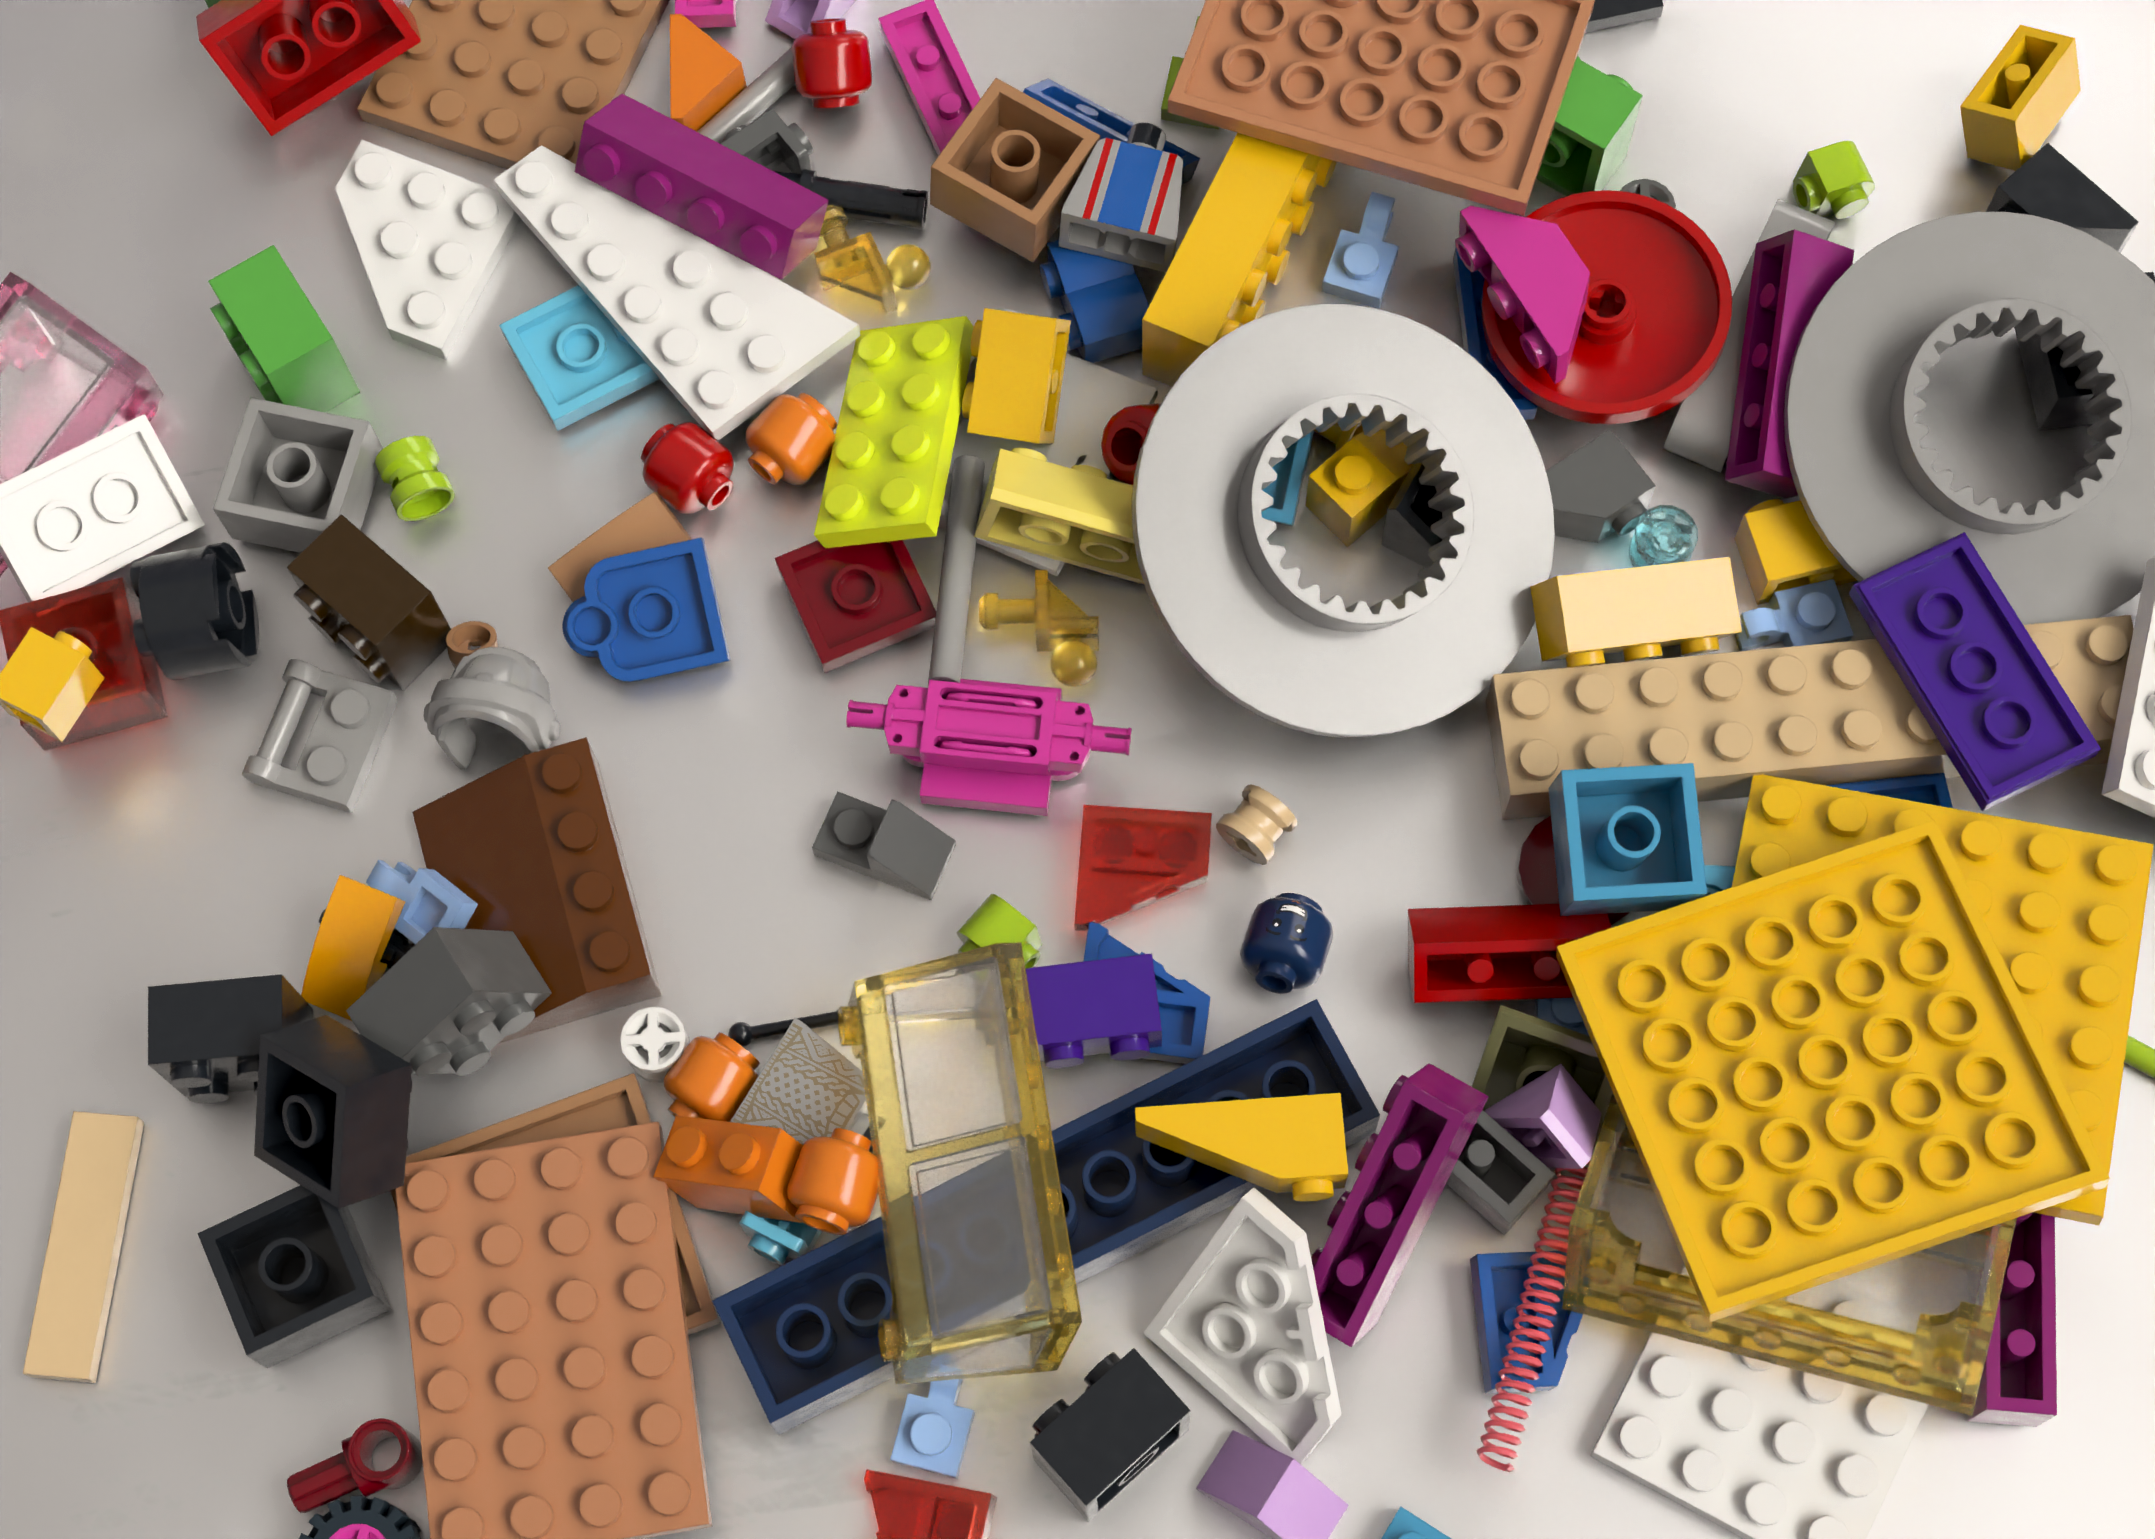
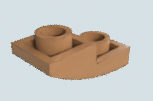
(636, 529)

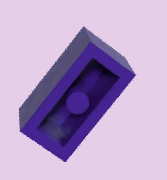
(1095, 1009)

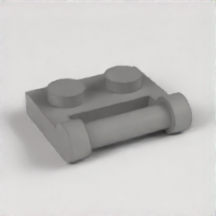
(340, 741)

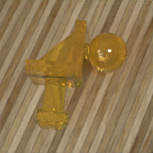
(859, 265)
(1058, 628)

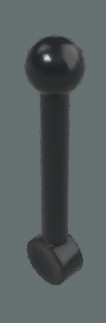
(744, 1033)

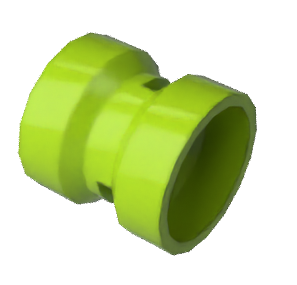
(413, 474)

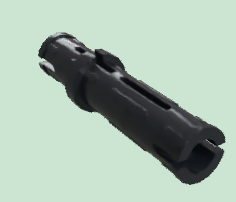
(868, 200)

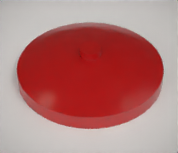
(1649, 318)

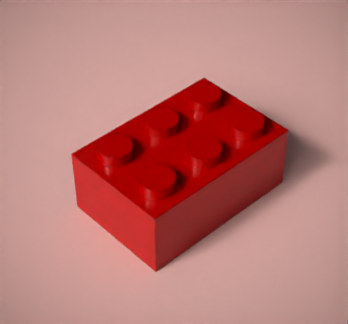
(302, 52)

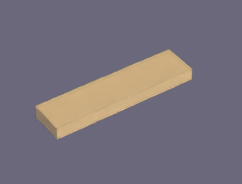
(83, 1247)

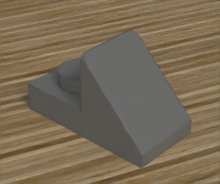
(885, 844)

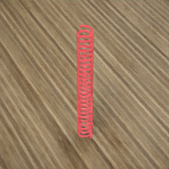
(1535, 1320)

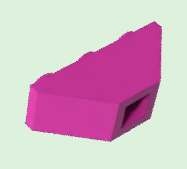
(1531, 279)

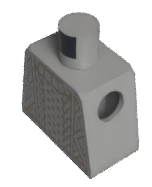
(807, 1089)

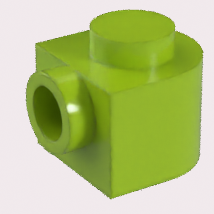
(1833, 181)
(1000, 923)

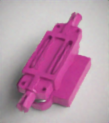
(989, 741)

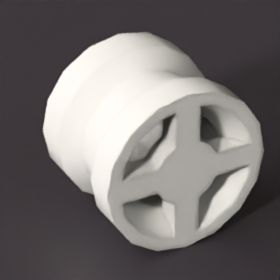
(653, 1030)

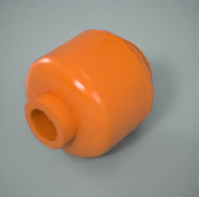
(791, 439)
(710, 1078)
(835, 1182)

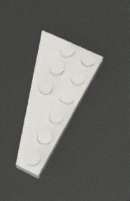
(693, 312)

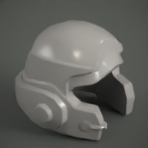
(496, 688)

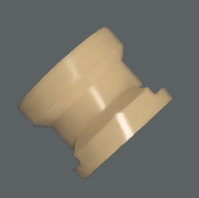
(1256, 824)

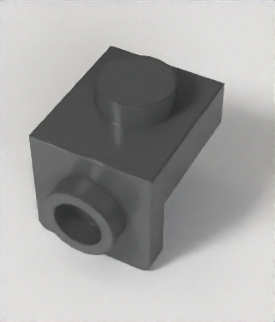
(771, 143)

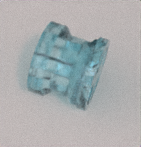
(1667, 528)

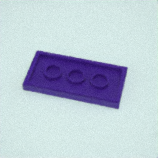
(1974, 671)

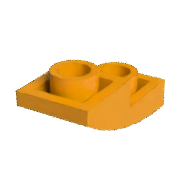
(350, 945)

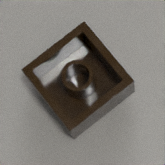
(369, 604)

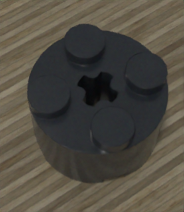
(194, 611)

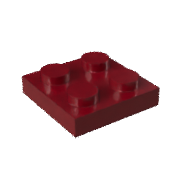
(856, 598)

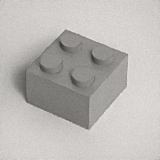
(296, 475)

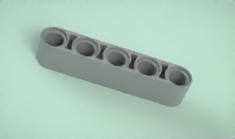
(1706, 416)

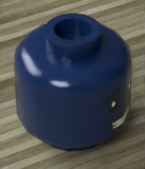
(1286, 943)

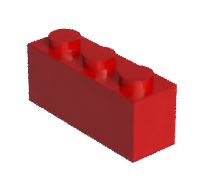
(1492, 951)

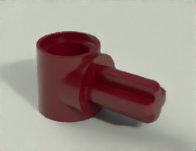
(354, 1467)

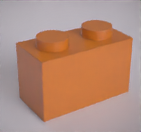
(730, 1166)

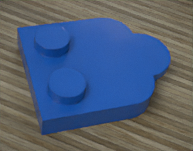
(649, 613)

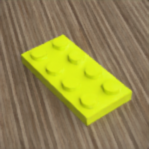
(895, 433)

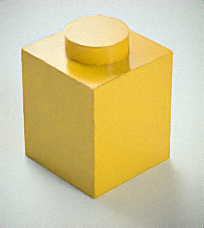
(49, 682)

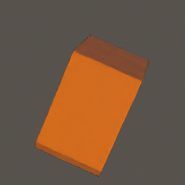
(701, 74)

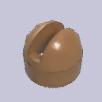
(466, 635)

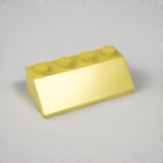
(1060, 513)

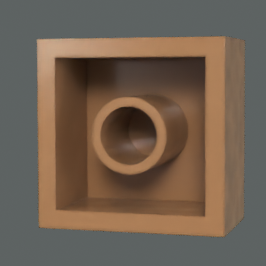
(1011, 169)

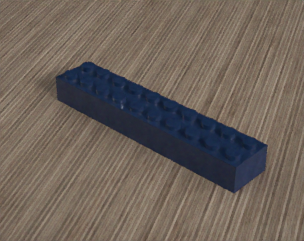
(815, 1321)

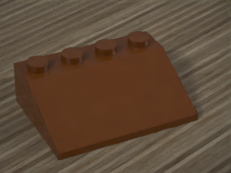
(549, 865)

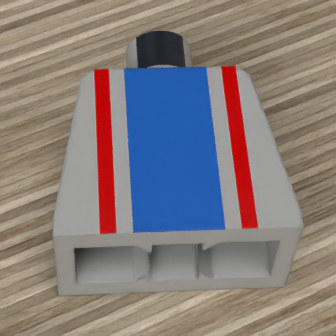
(1126, 201)

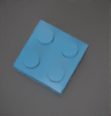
(1626, 839)

